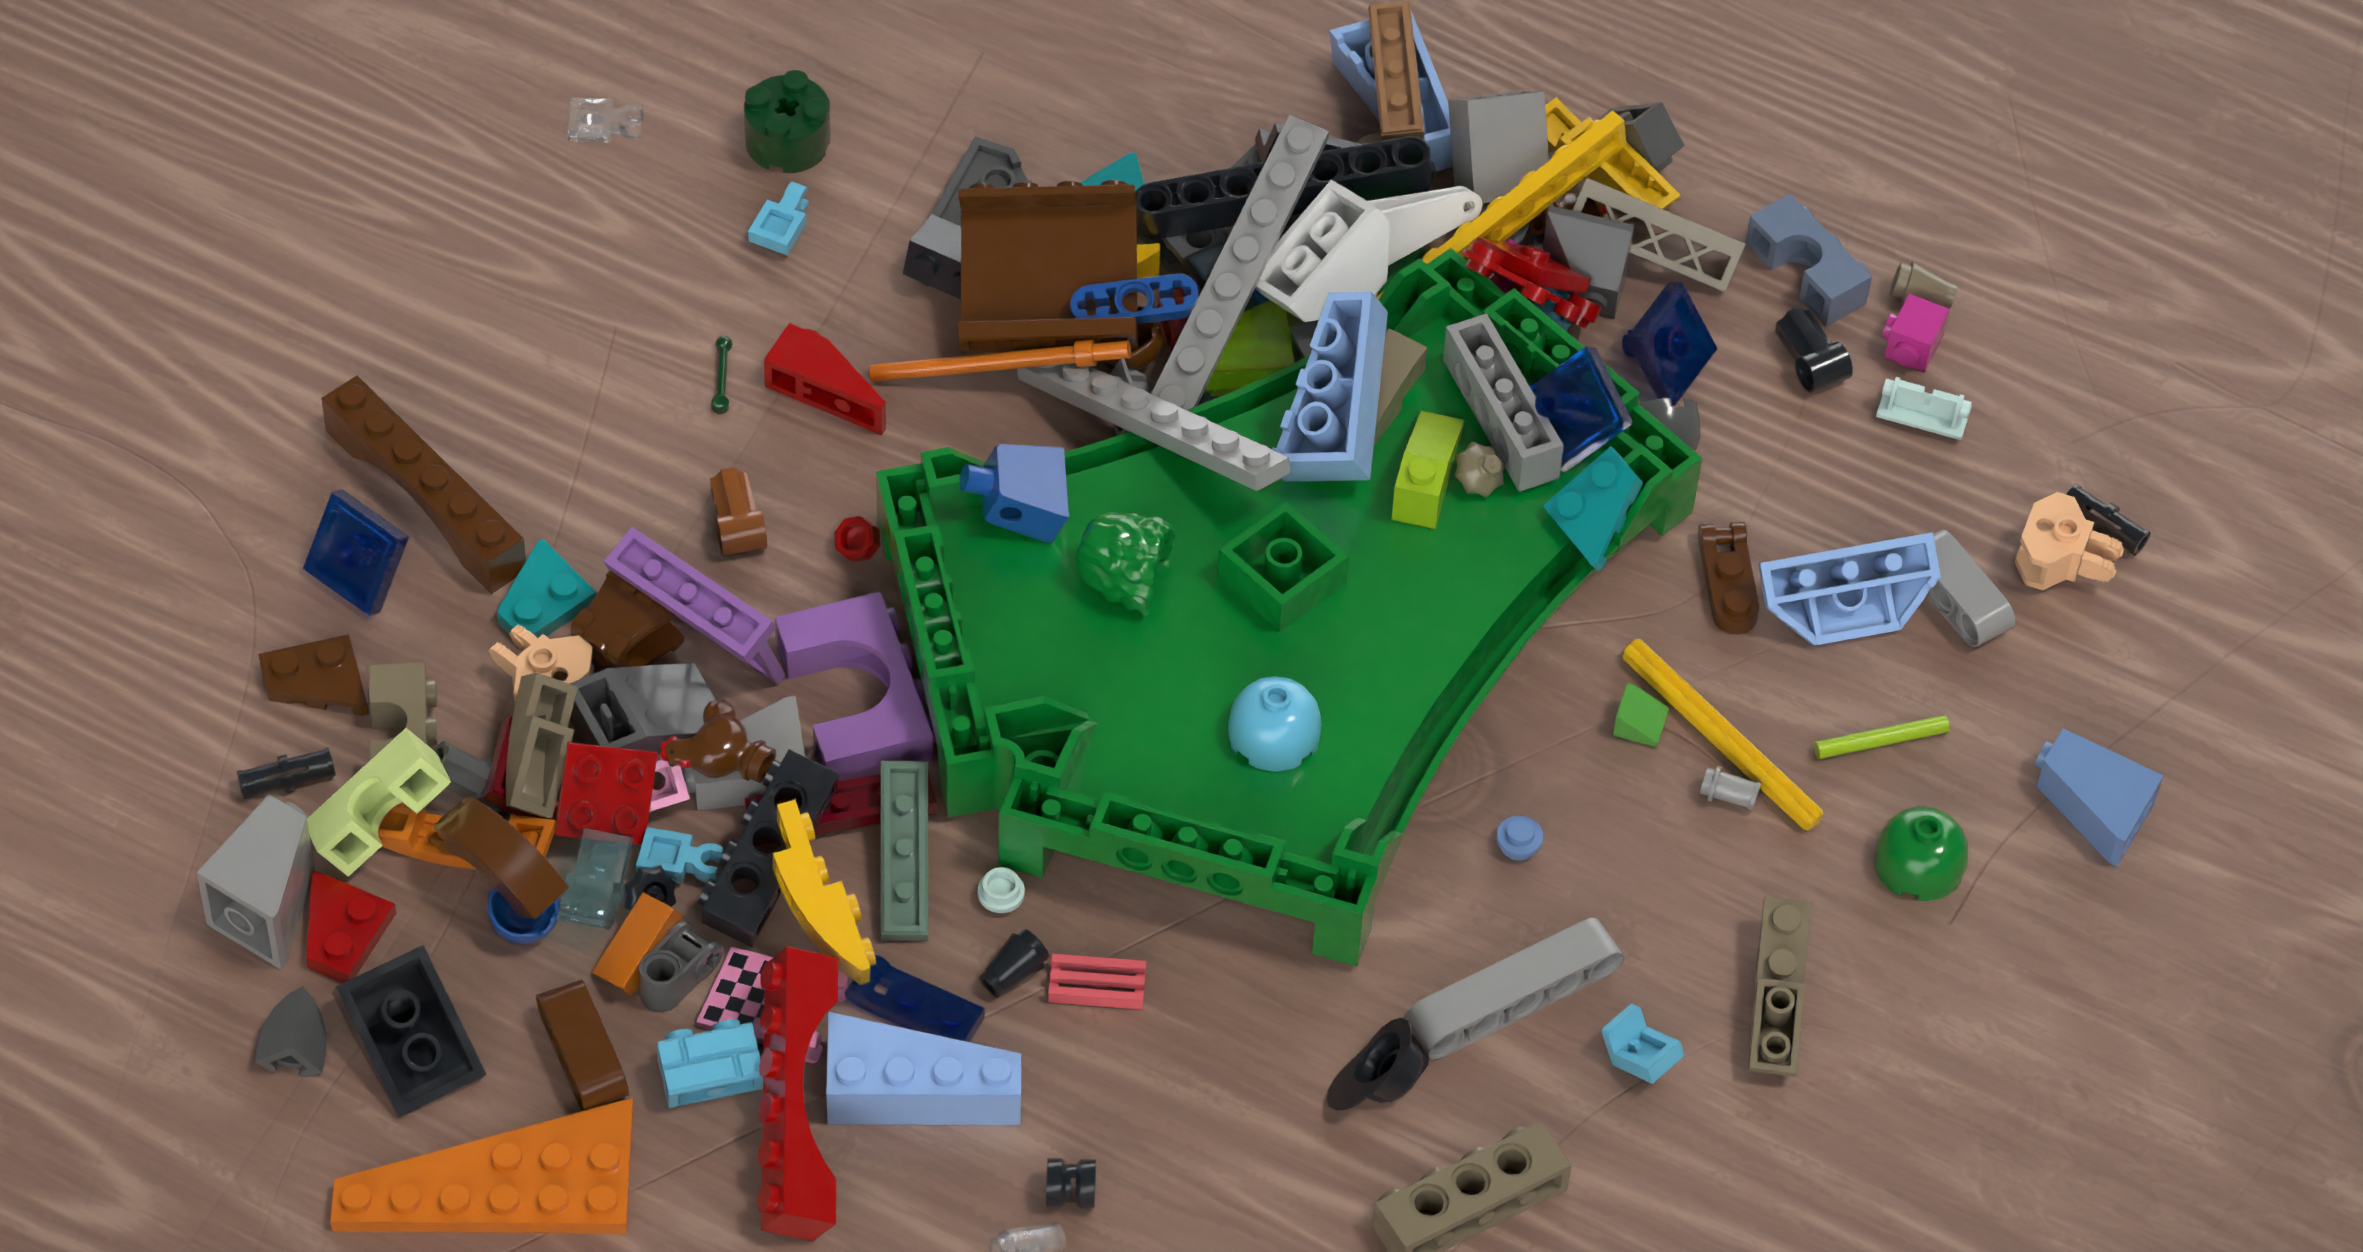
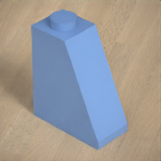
(2097, 791)

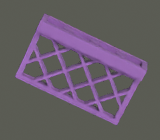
(696, 601)

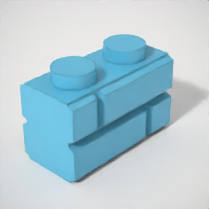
(709, 1063)

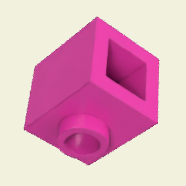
(1915, 332)

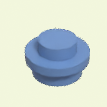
(1519, 837)

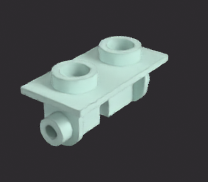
(1933, 412)

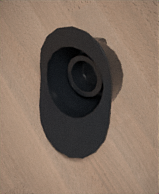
(1381, 1070)

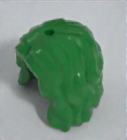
(1122, 556)

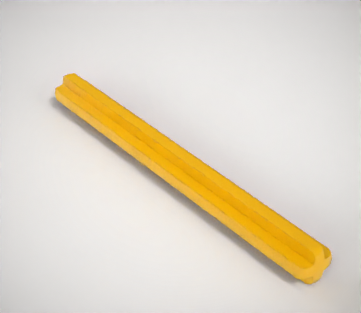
(1723, 734)

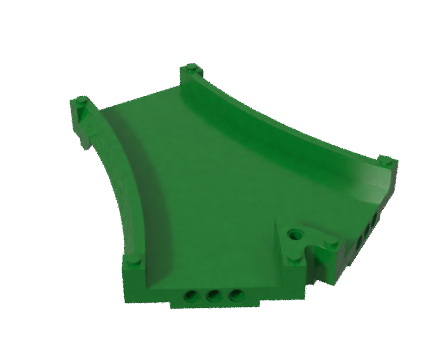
(1114, 723)

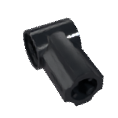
(1815, 357)

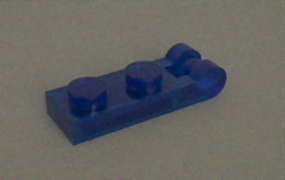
(916, 1003)

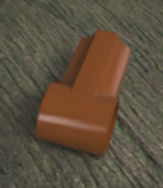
(737, 521)

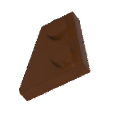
(315, 675)

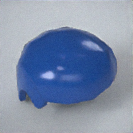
(517, 928)

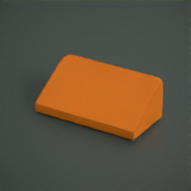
(637, 936)

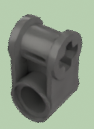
(682, 961)

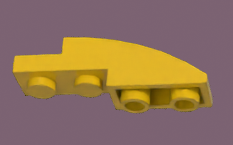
(821, 910)

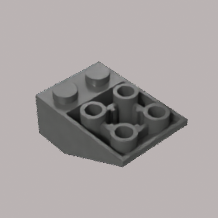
(640, 705)

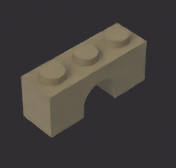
(402, 700)

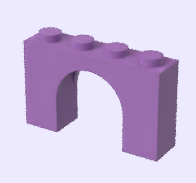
(863, 637)

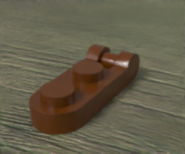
(1729, 577)

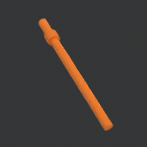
(1083, 353)

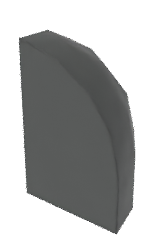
(293, 1035)

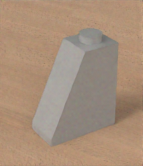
(774, 724)

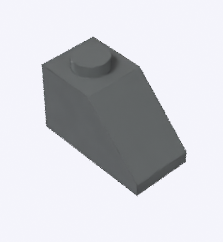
(1650, 132)

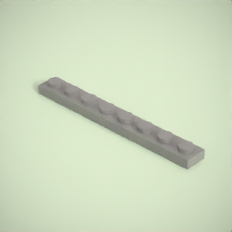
(1241, 263)
(1161, 423)

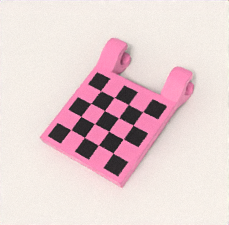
(740, 996)

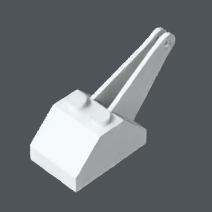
(1350, 243)

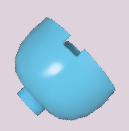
(1274, 724)

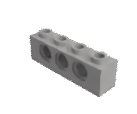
(1502, 402)

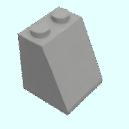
(260, 880)

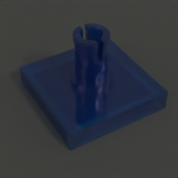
(1670, 343)
(1581, 405)
(356, 552)

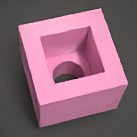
(672, 787)

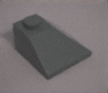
(1594, 249)

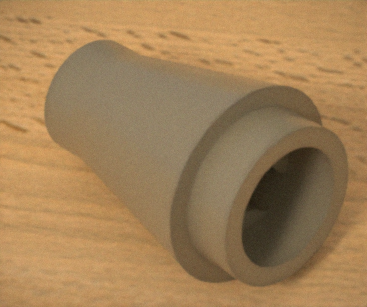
(1922, 283)

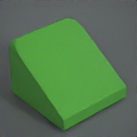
(1640, 717)

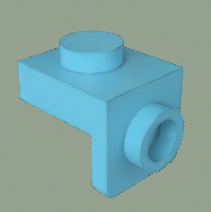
(1640, 1048)

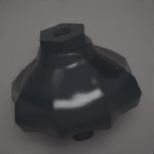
(651, 882)

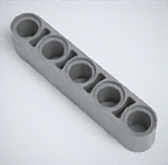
(1514, 988)

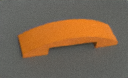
(410, 832)

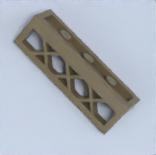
(1672, 224)

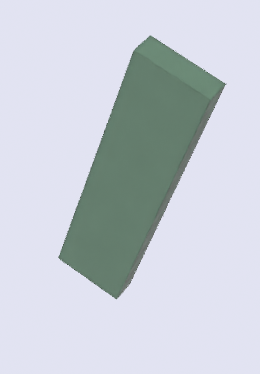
(904, 850)

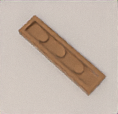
(1395, 70)

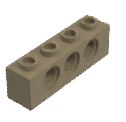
(1459, 1216)

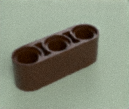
(582, 1045)

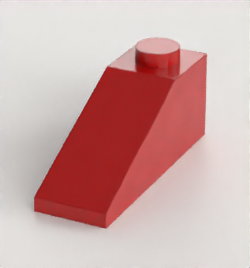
(818, 374)

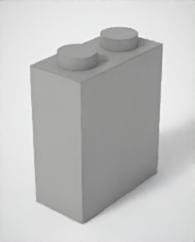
(1497, 140)

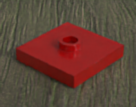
(1537, 267)

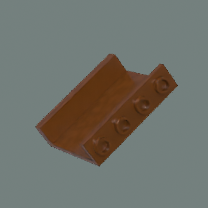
(1029, 255)

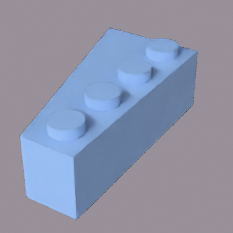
(1337, 397)

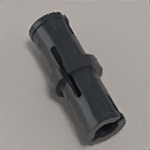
(2131, 535)
(318, 765)

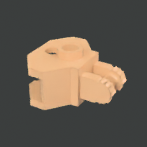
(2062, 545)
(558, 658)

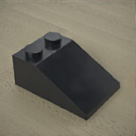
(408, 1031)

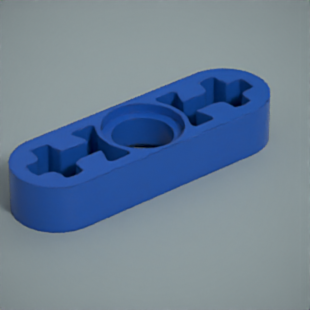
(1149, 314)

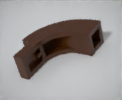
(499, 855)

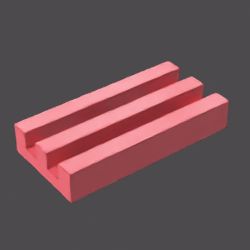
(1098, 975)

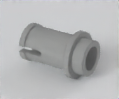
(1729, 788)

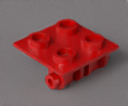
(605, 791)

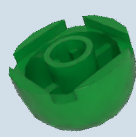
(1921, 853)

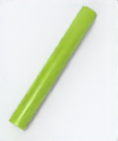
(1881, 736)

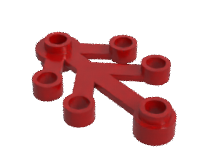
(1488, 262)

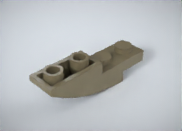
(1779, 986)

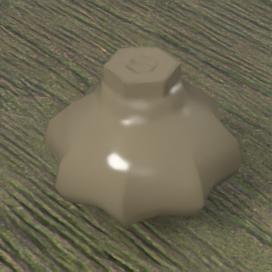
(1479, 469)

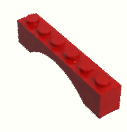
(796, 1181)

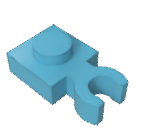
(678, 855)

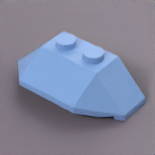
(1851, 588)

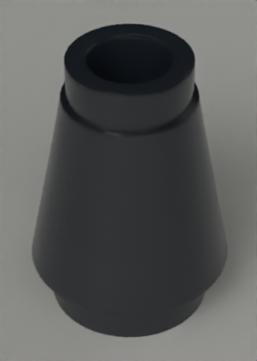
(1015, 962)

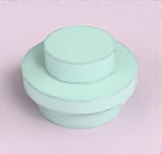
(1001, 890)

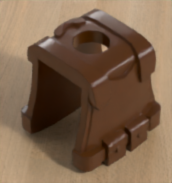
(626, 626)

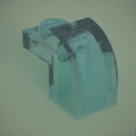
(598, 880)

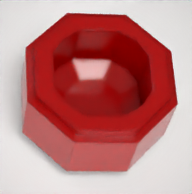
(857, 538)

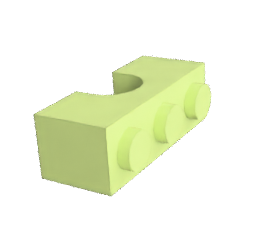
(349, 821)

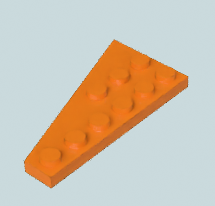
(528, 1180)

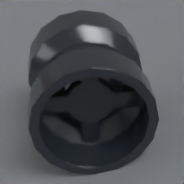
(1059, 1183)

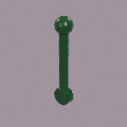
(720, 402)

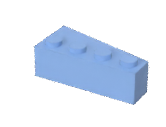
(1354, 59)
(916, 1077)

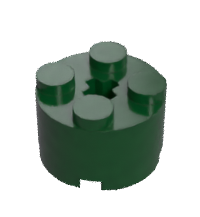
(787, 122)

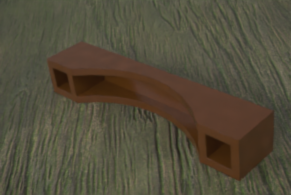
(474, 530)

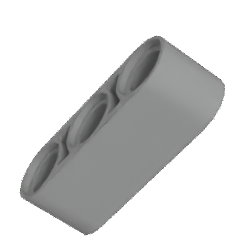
(1967, 595)

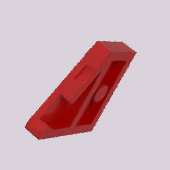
(343, 926)

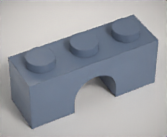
(1789, 234)

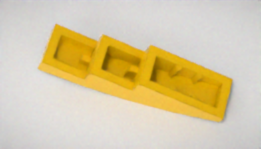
(1623, 171)

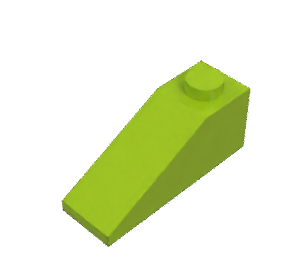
(1426, 469)

